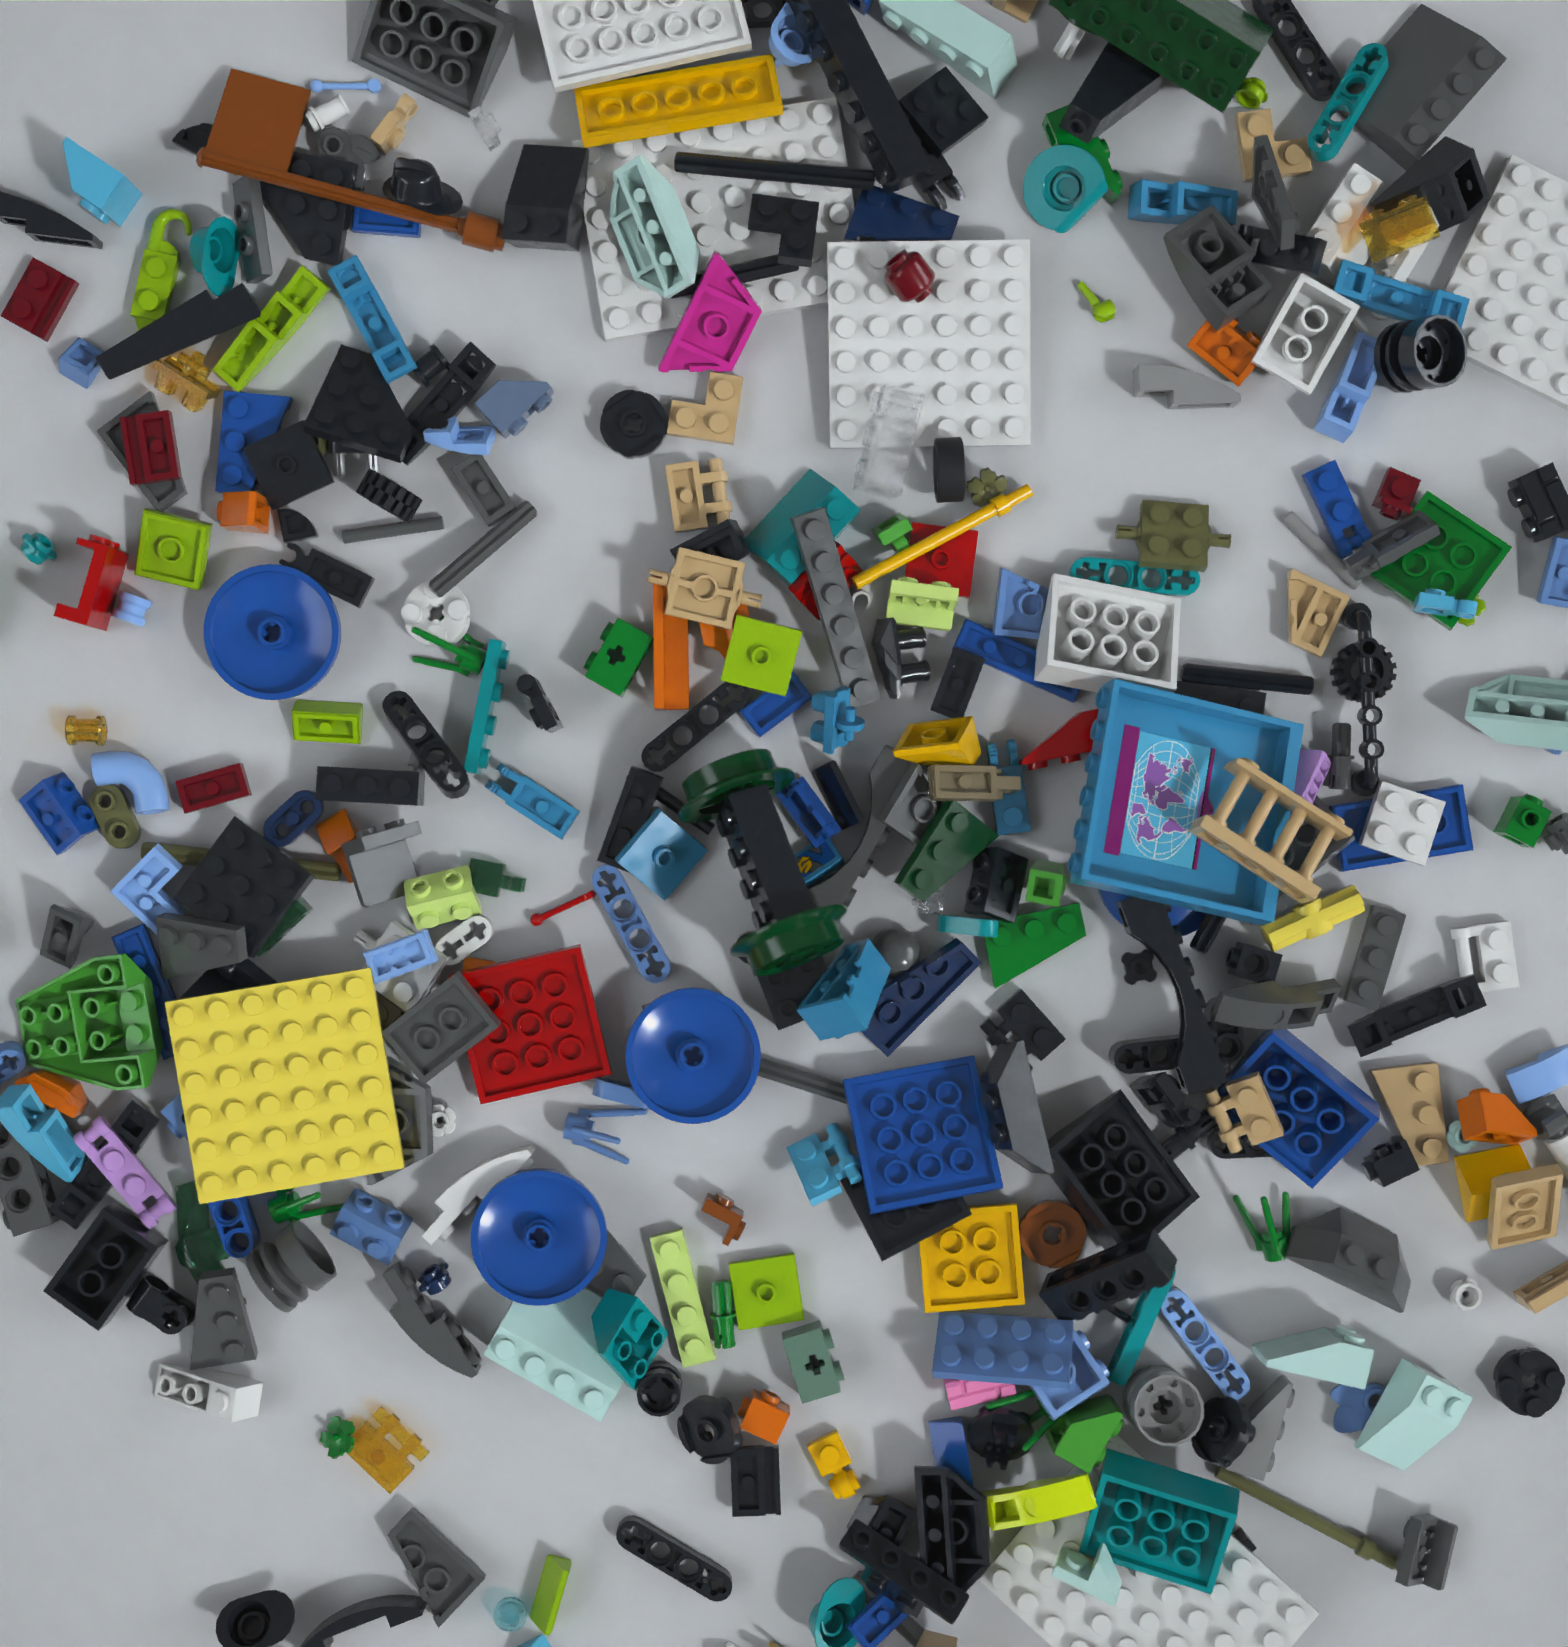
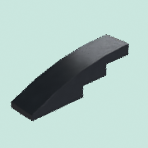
(44, 224)

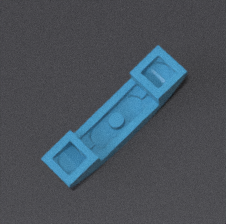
(1394, 297)
(372, 319)

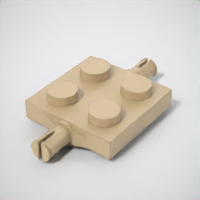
(704, 588)

